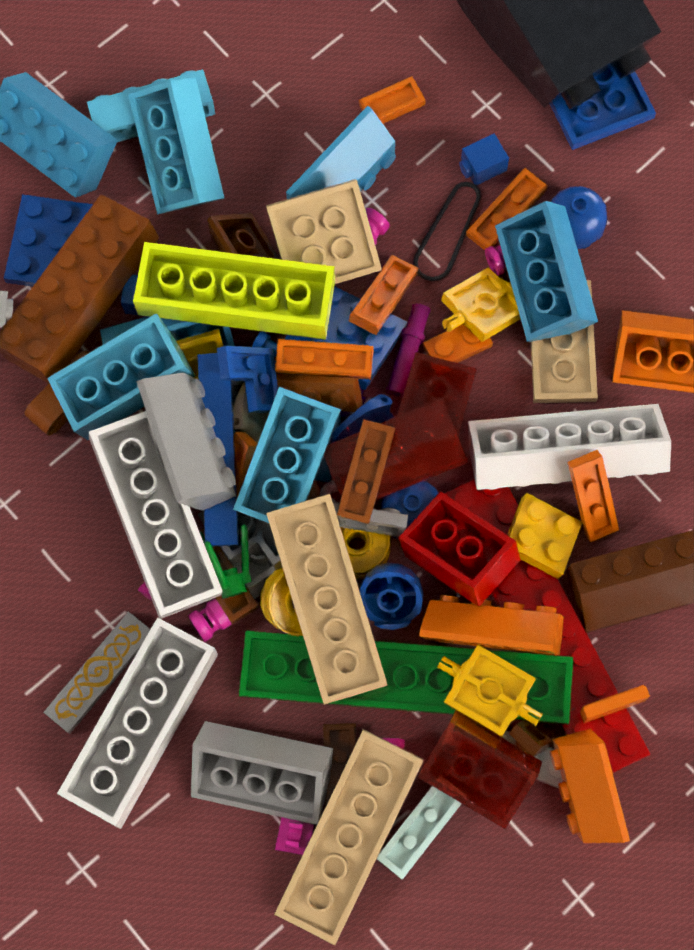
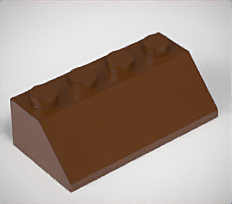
(634, 581)

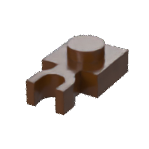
(532, 738)

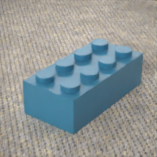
(53, 135)

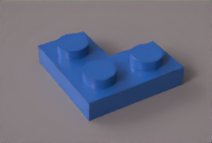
(254, 367)

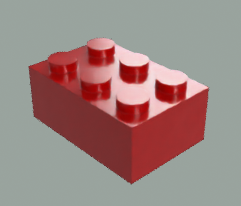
(460, 548)

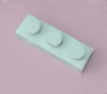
(418, 832)

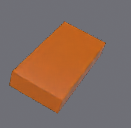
(394, 100)
(614, 703)

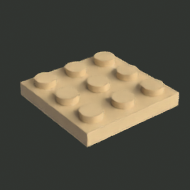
(326, 230)

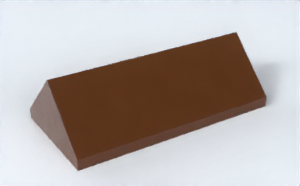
(240, 236)

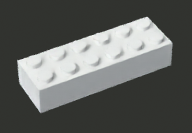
(539, 446)
(156, 525)
(138, 723)

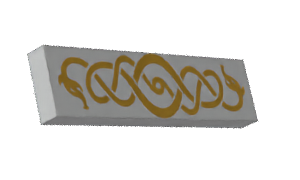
(98, 673)

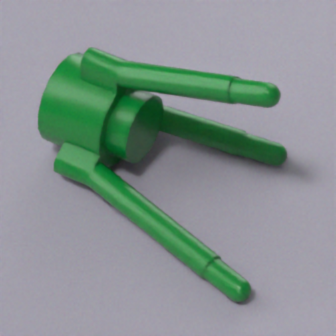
(230, 580)

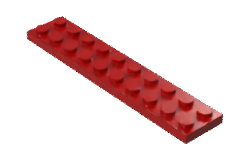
(536, 588)

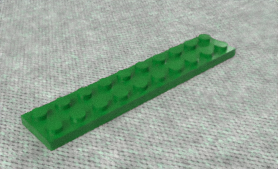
(281, 670)

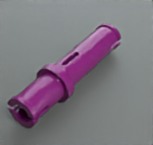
(411, 337)

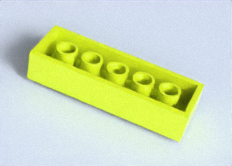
(235, 290)

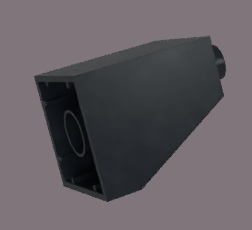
(564, 43)

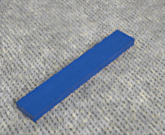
(221, 519)

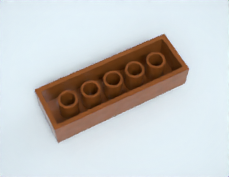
(76, 289)

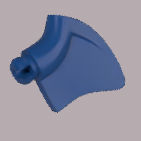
(375, 410)

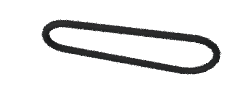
(461, 239)

